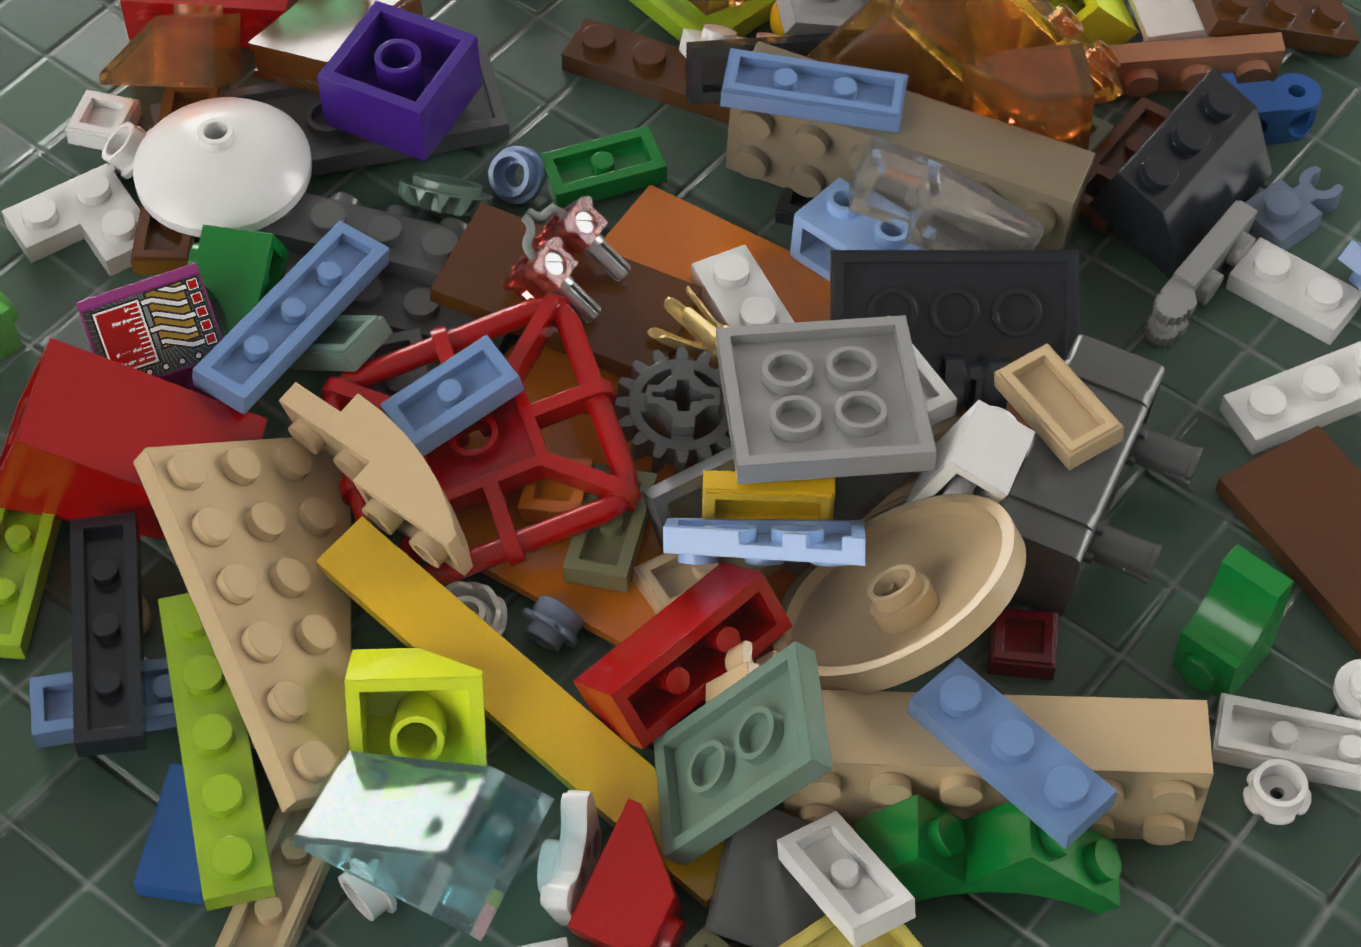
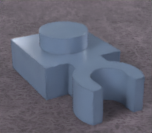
(1290, 213)

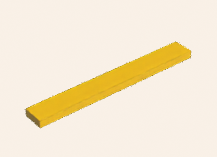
(516, 692)

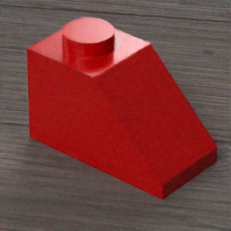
(630, 891)

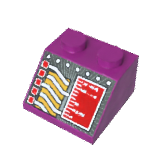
(154, 325)

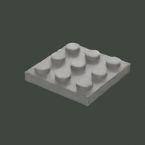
(824, 400)

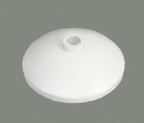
(222, 166)

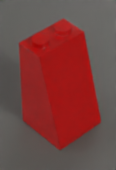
(88, 423)

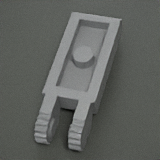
(1200, 275)

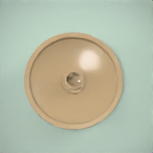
(926, 592)

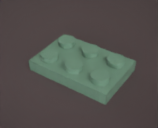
(741, 754)

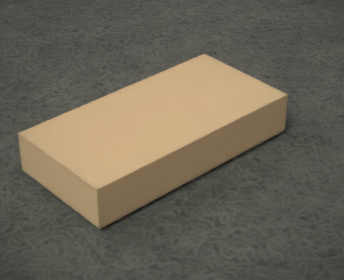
(1058, 406)

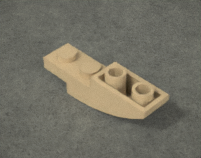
(386, 471)

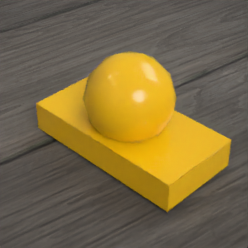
(766, 500)

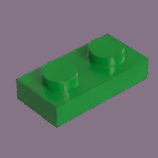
(604, 167)

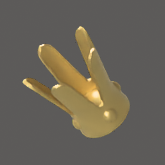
(695, 324)

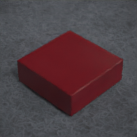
(1023, 644)

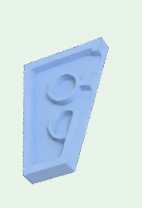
(766, 541)

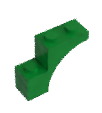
(990, 852)

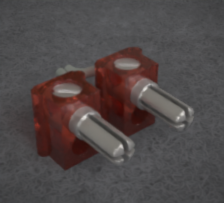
(552, 261)

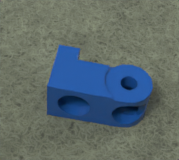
(1283, 105)

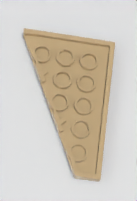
(247, 544)

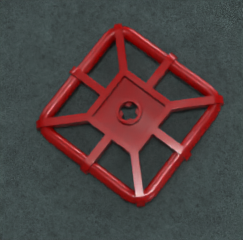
(516, 446)

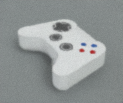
(569, 862)

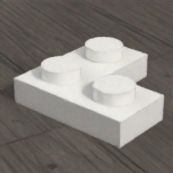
(84, 207)

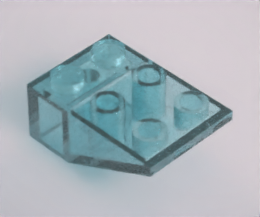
(427, 832)

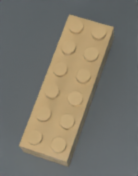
(1142, 747)

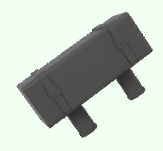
(1066, 510)

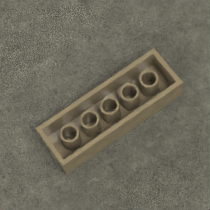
(1019, 165)

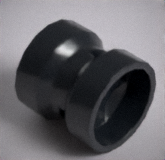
(972, 380)

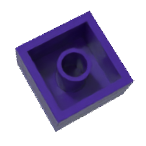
(400, 80)

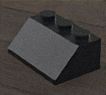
(1187, 174)

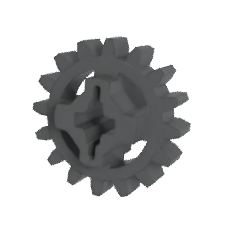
(673, 410)

